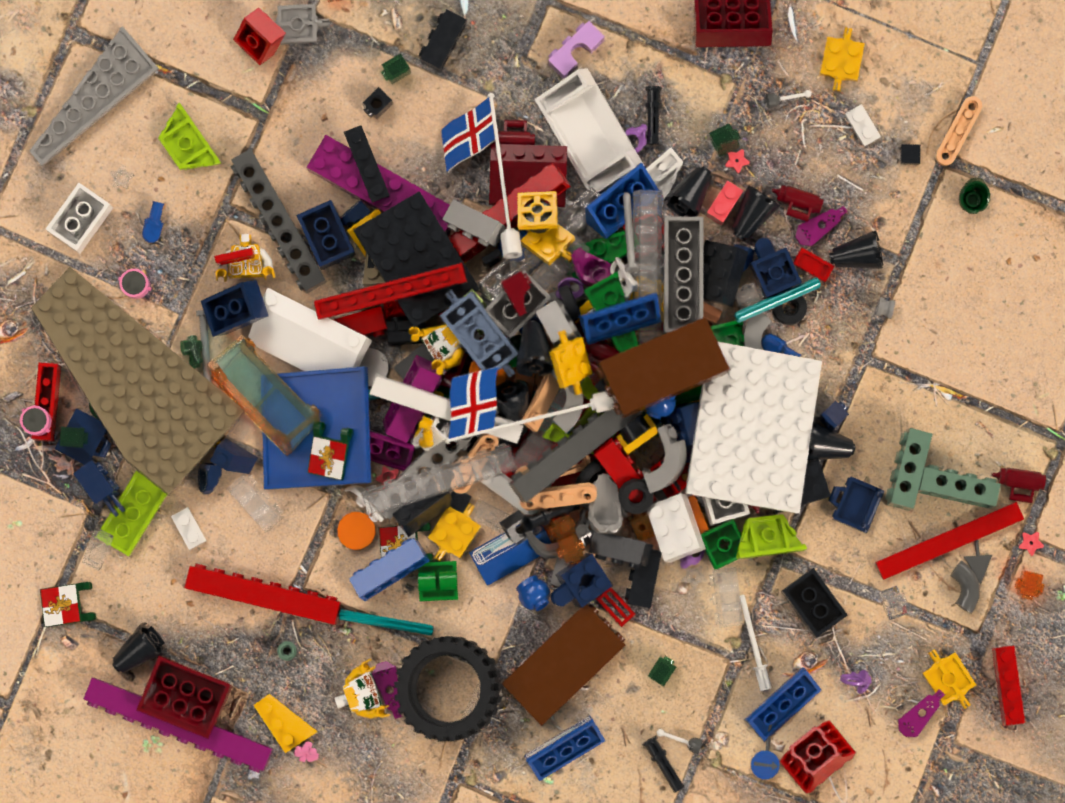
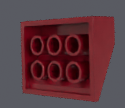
(733, 23)
(520, 164)
(184, 697)

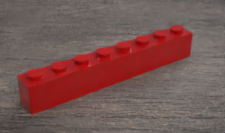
(547, 180)
(263, 595)

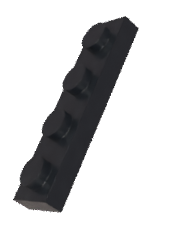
(366, 164)

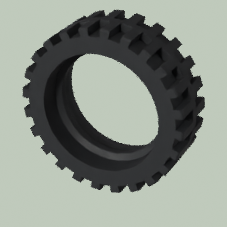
(407, 688)

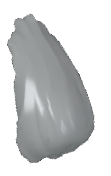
(605, 510)

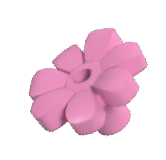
(306, 752)

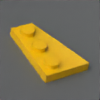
(283, 723)

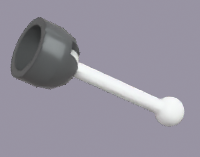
(773, 99)
(693, 744)

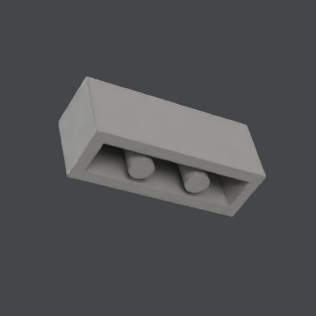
(473, 224)

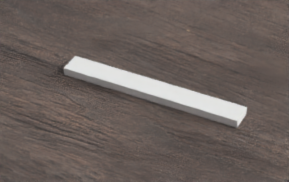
(432, 404)

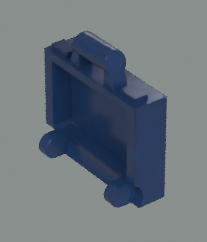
(95, 435)
(856, 504)

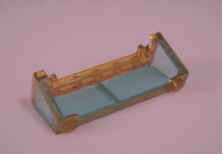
(263, 395)

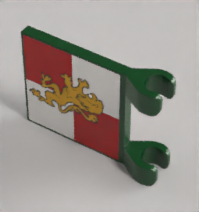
(327, 454)
(393, 536)
(63, 606)

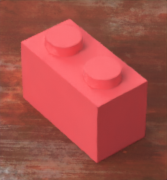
(724, 203)

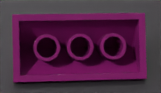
(390, 451)

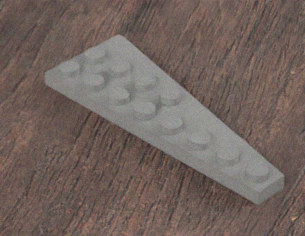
(109, 81)

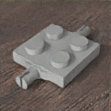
(299, 23)

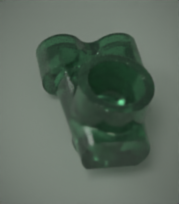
(193, 348)

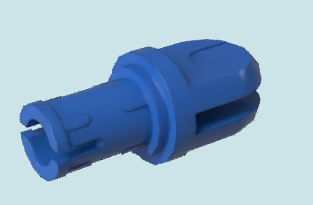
(153, 225)
(775, 344)

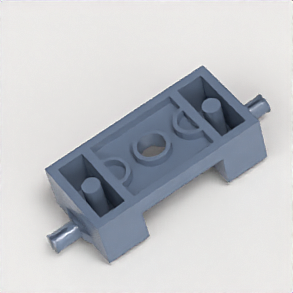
(469, 315)

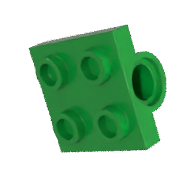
(438, 581)

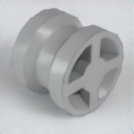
(885, 308)

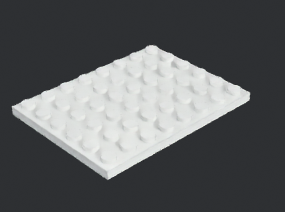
(755, 430)

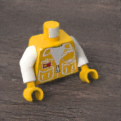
(259, 266)

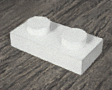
(862, 125)
(188, 528)

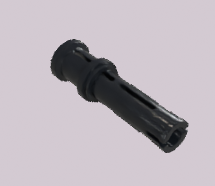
(653, 105)
(544, 516)
(658, 755)

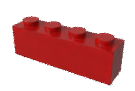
(366, 322)
(47, 395)
(619, 466)
(1008, 685)

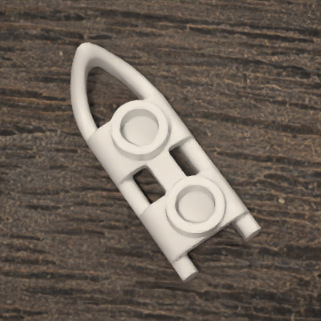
(631, 284)
(356, 489)

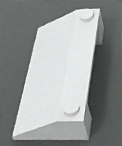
(589, 130)
(303, 340)

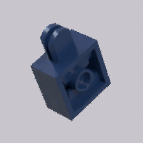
(773, 269)
(684, 420)
(99, 486)
(580, 582)

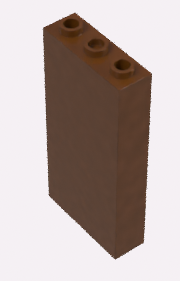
(662, 368)
(564, 663)

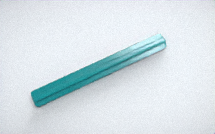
(777, 300)
(386, 622)

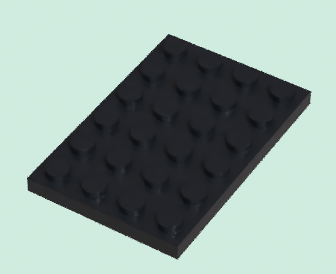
(408, 243)

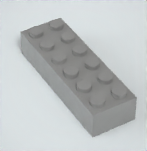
(682, 271)

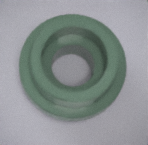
(282, 655)

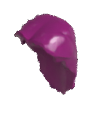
(589, 267)

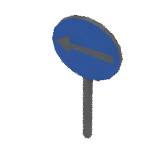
(765, 763)

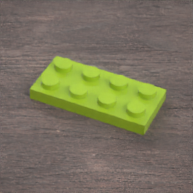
(141, 504)

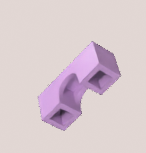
(587, 37)

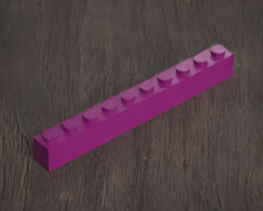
(220, 741)

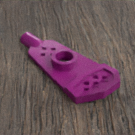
(814, 230)
(386, 681)
(917, 721)

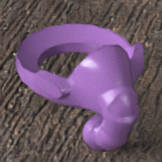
(640, 132)
(566, 282)
(690, 560)
(863, 680)

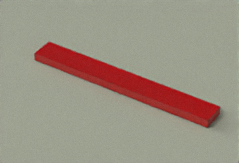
(390, 291)
(949, 540)

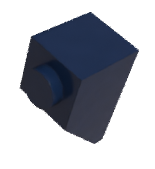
(834, 415)
(233, 457)

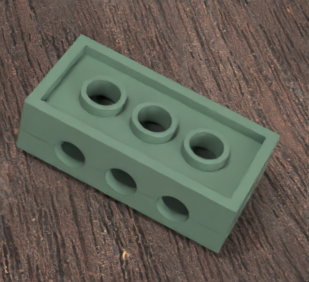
(921, 442)
(988, 487)

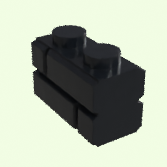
(399, 332)

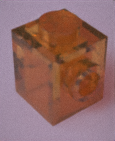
(560, 527)
(642, 531)
(570, 549)
(1029, 585)

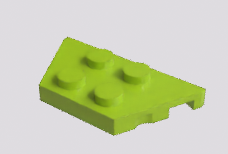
(186, 142)
(768, 537)

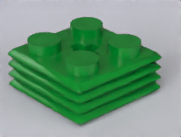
(719, 556)

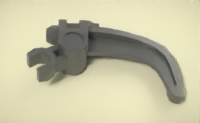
(549, 550)

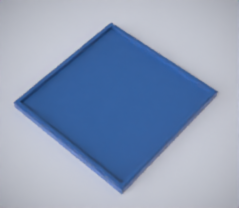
(342, 403)

